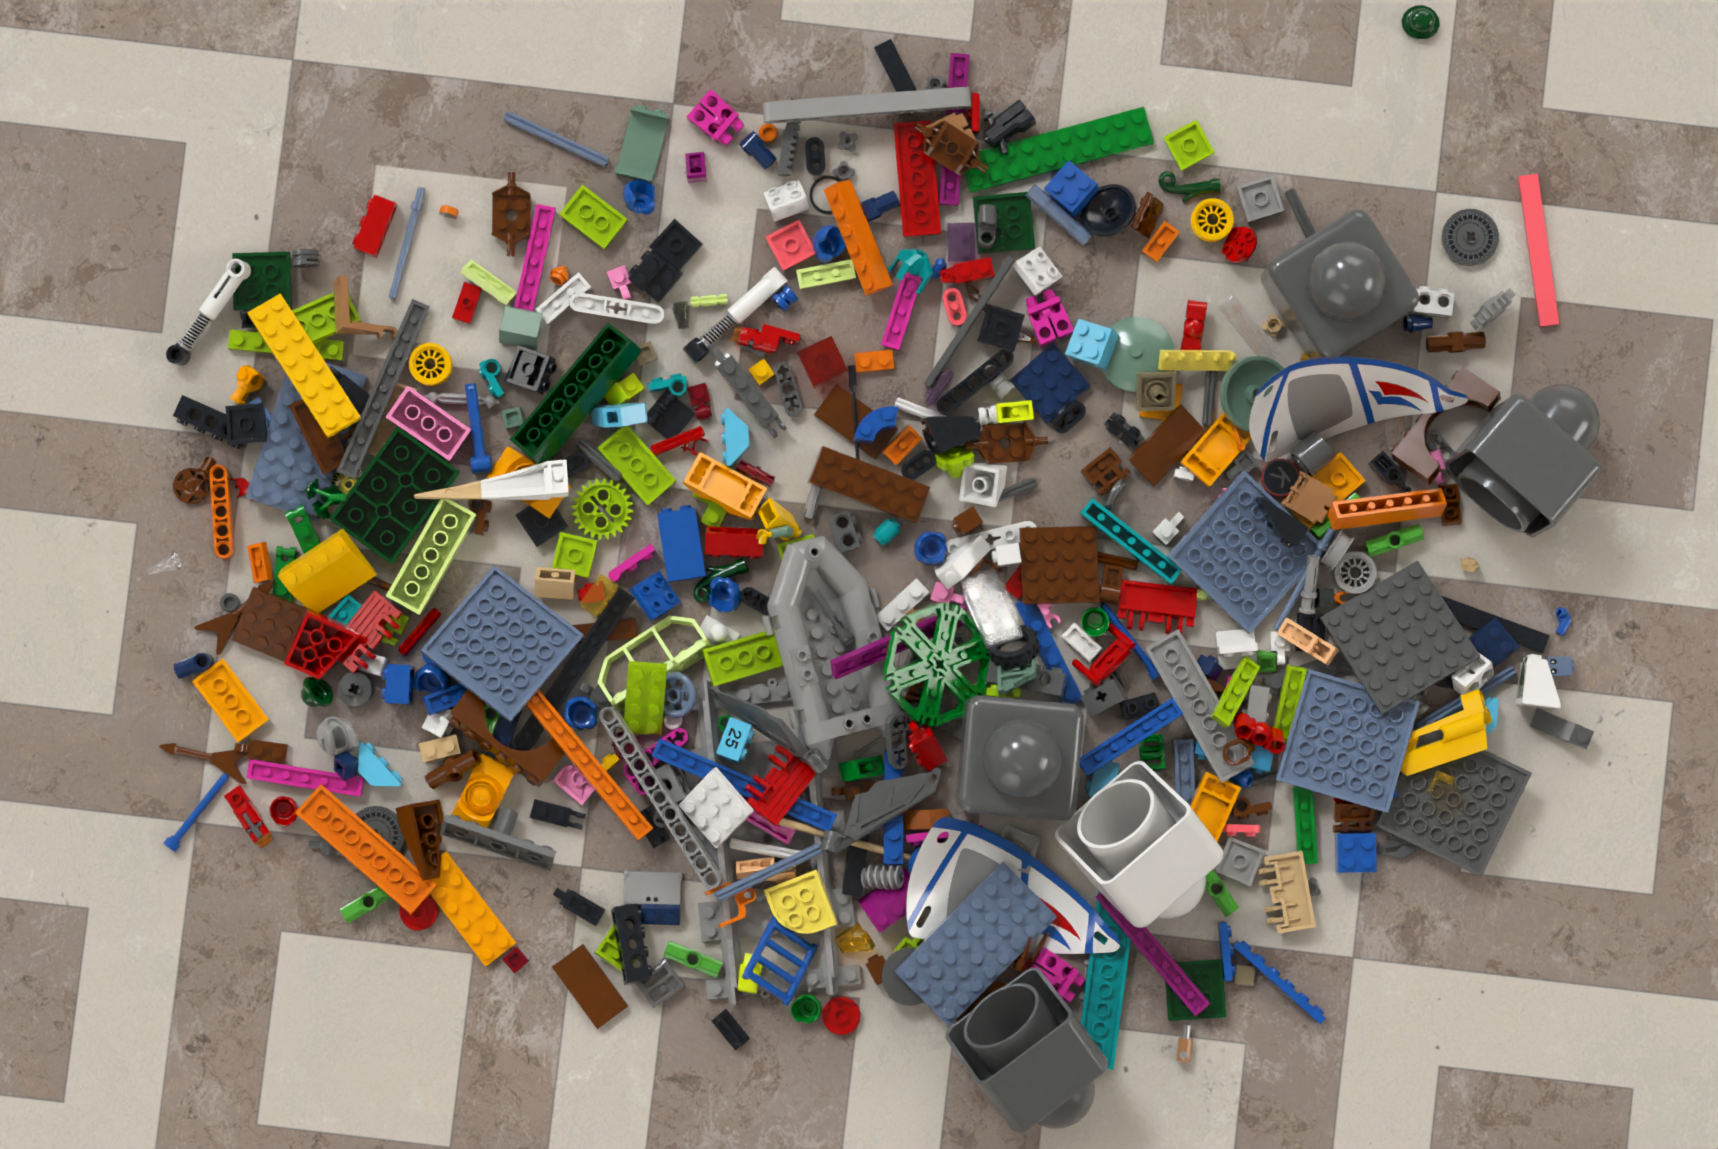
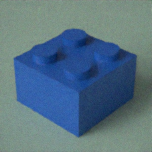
(1071, 189)
(398, 684)
(1355, 852)

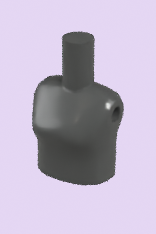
(325, 847)

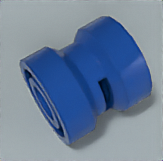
(785, 298)

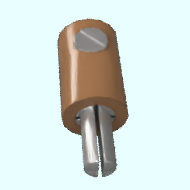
(1185, 1046)

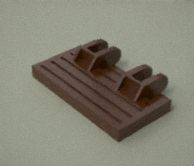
(326, 451)

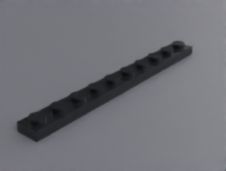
(576, 665)

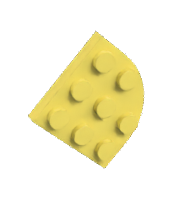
(802, 904)

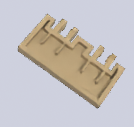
(1291, 892)

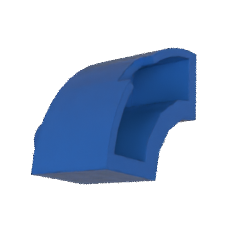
(874, 423)

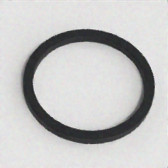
(811, 190)

